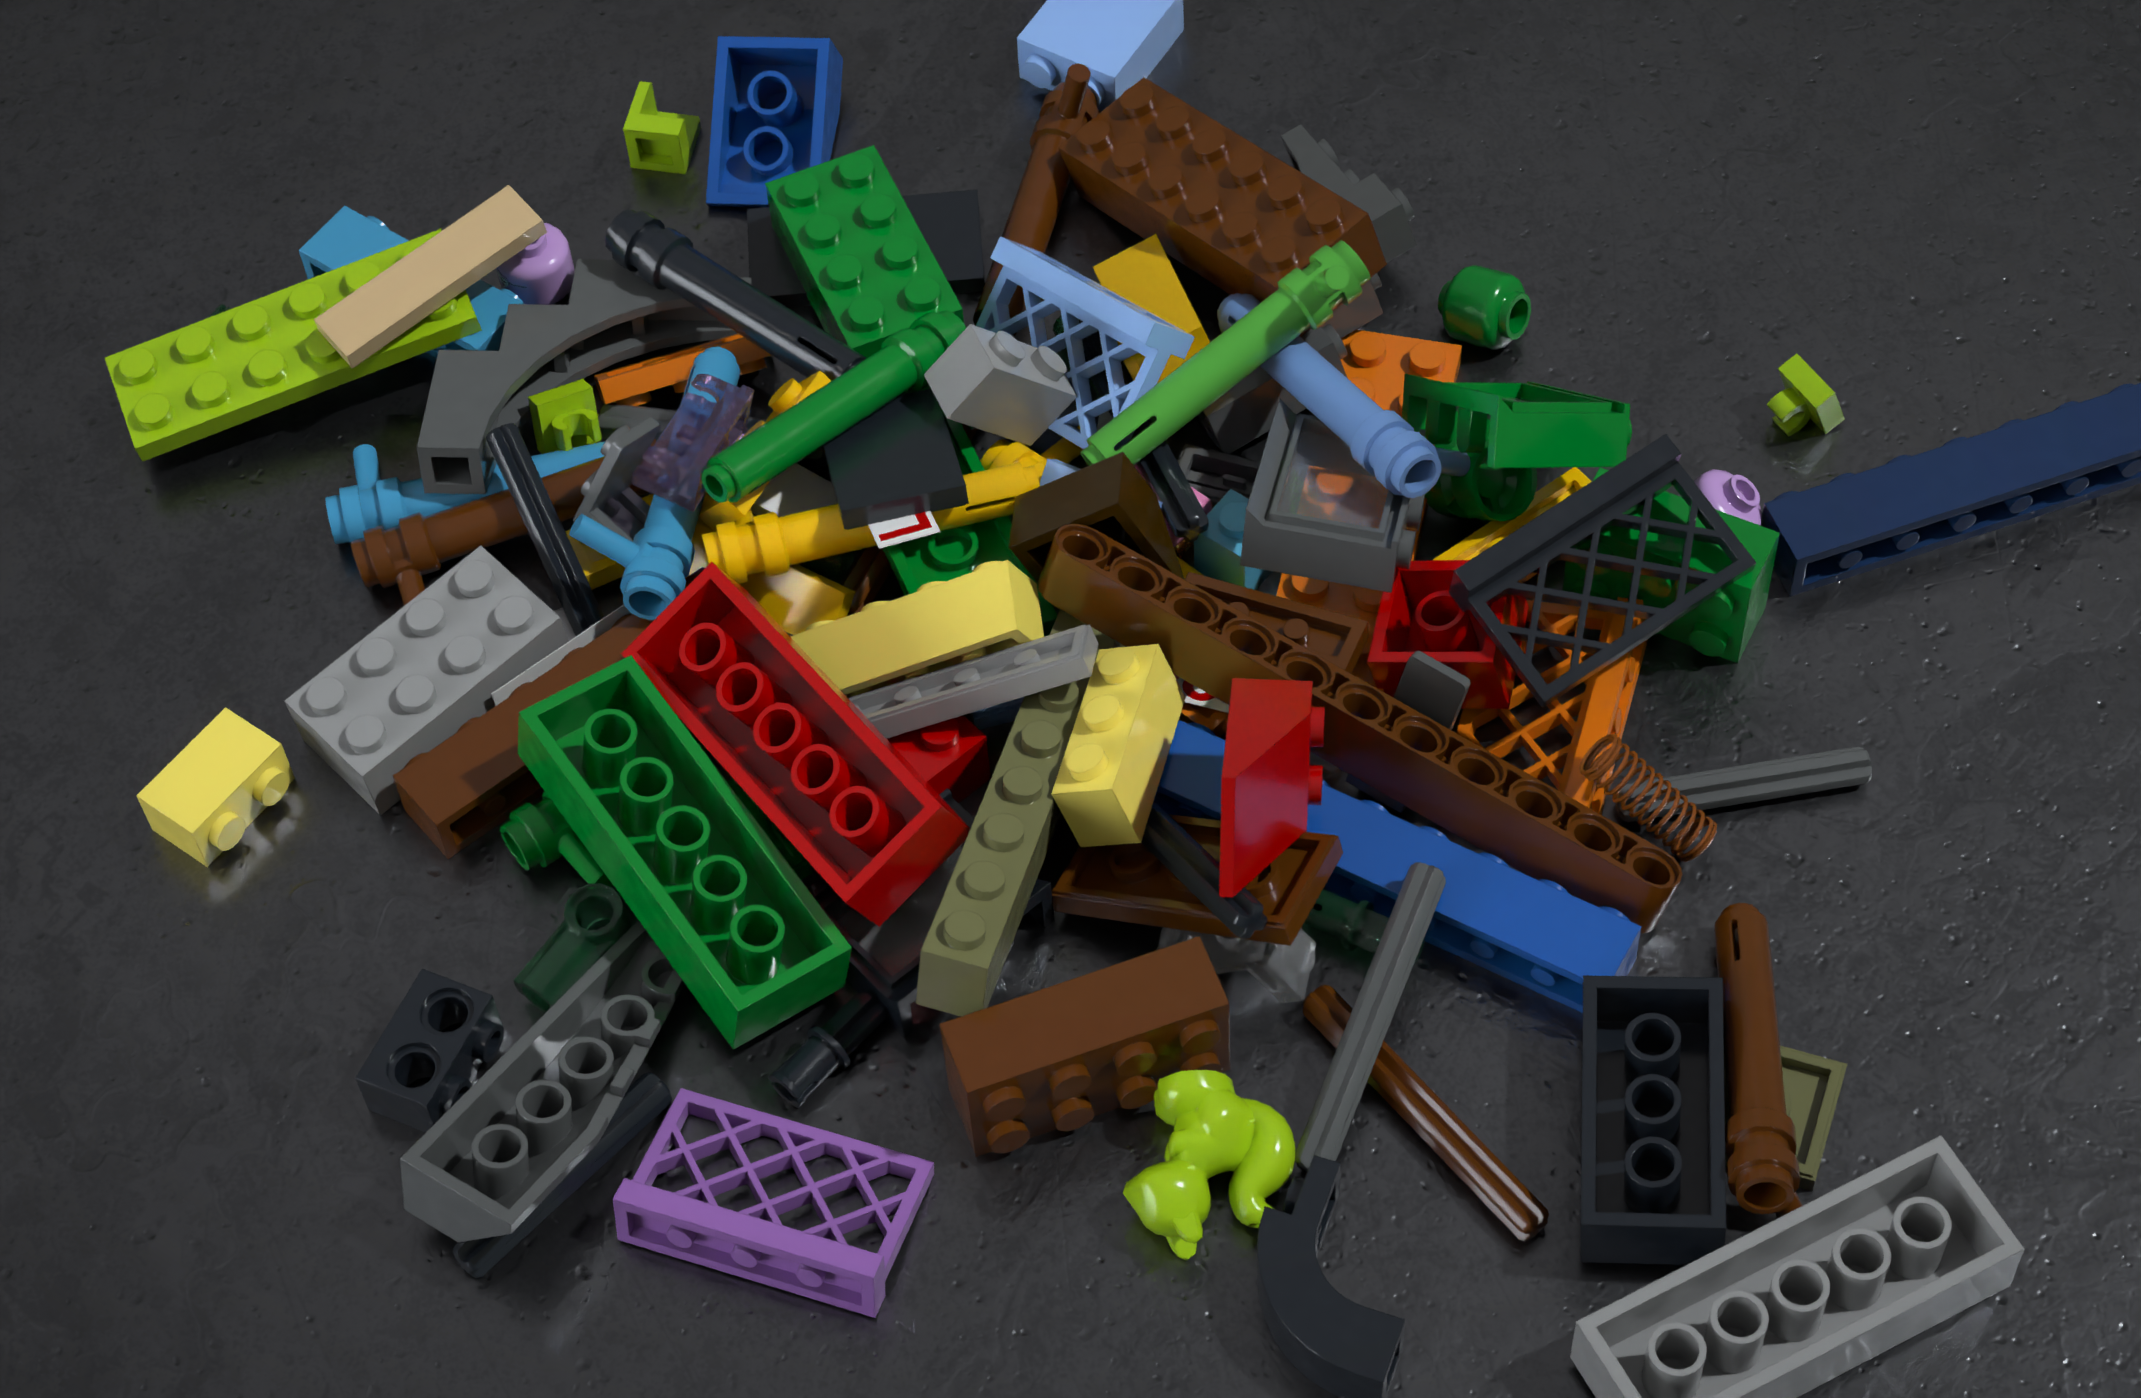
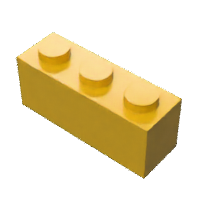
(1150, 281)

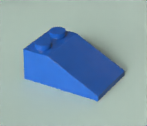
(770, 114)

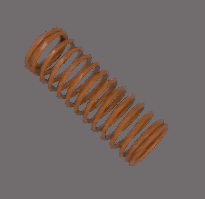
(1686, 835)

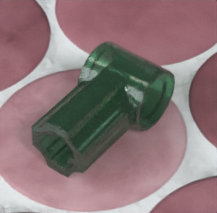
(572, 946)

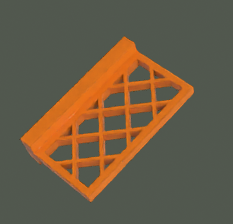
(1600, 708)

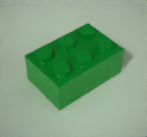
(1720, 623)

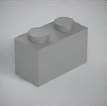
(1000, 384)

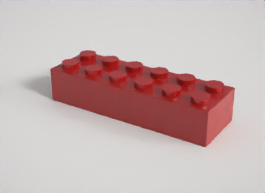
(797, 745)

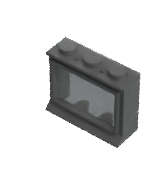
(1323, 512)

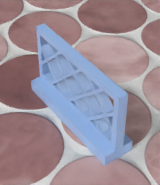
(1100, 311)

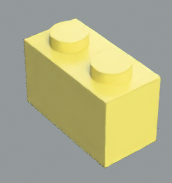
(216, 787)

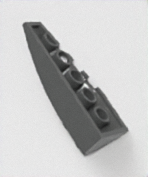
(542, 1099)

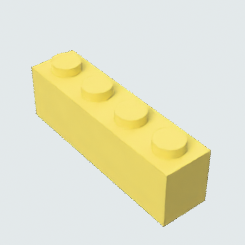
(927, 629)

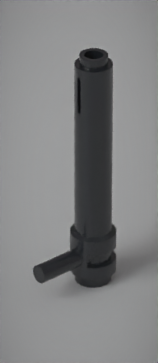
(670, 261)

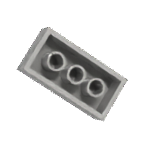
(423, 674)

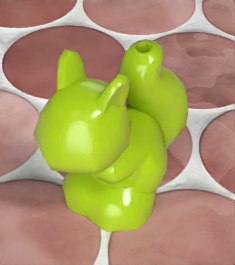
(1210, 1137)

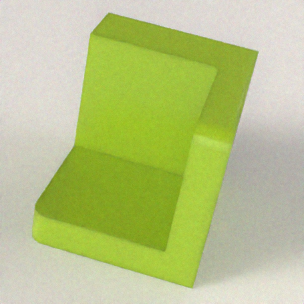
(658, 138)

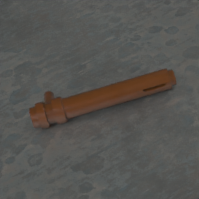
(1045, 175)
(423, 543)
(1759, 1132)

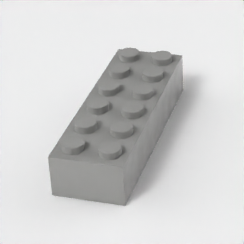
(1808, 1290)

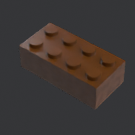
(1085, 1046)

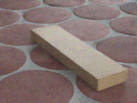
(430, 276)

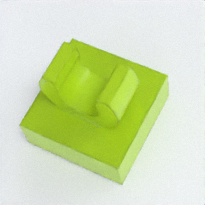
(1804, 399)
(565, 417)

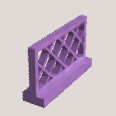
(743, 1242)

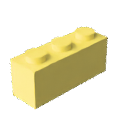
(1119, 746)

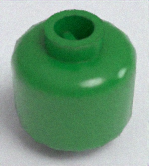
(1484, 307)

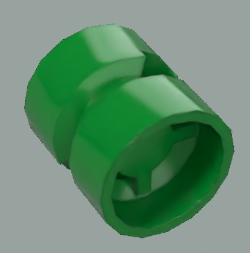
(1484, 490)

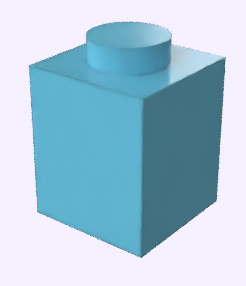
(1220, 547)

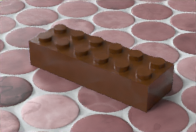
(1209, 193)

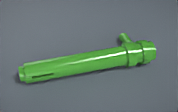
(1300, 303)

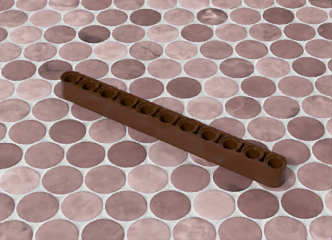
(1364, 728)

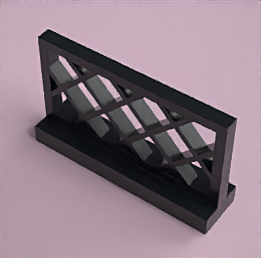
(1571, 524)

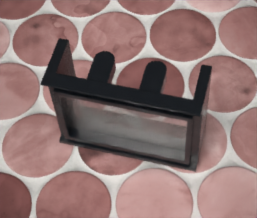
(888, 956)

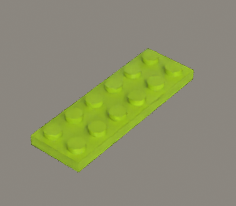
(261, 357)

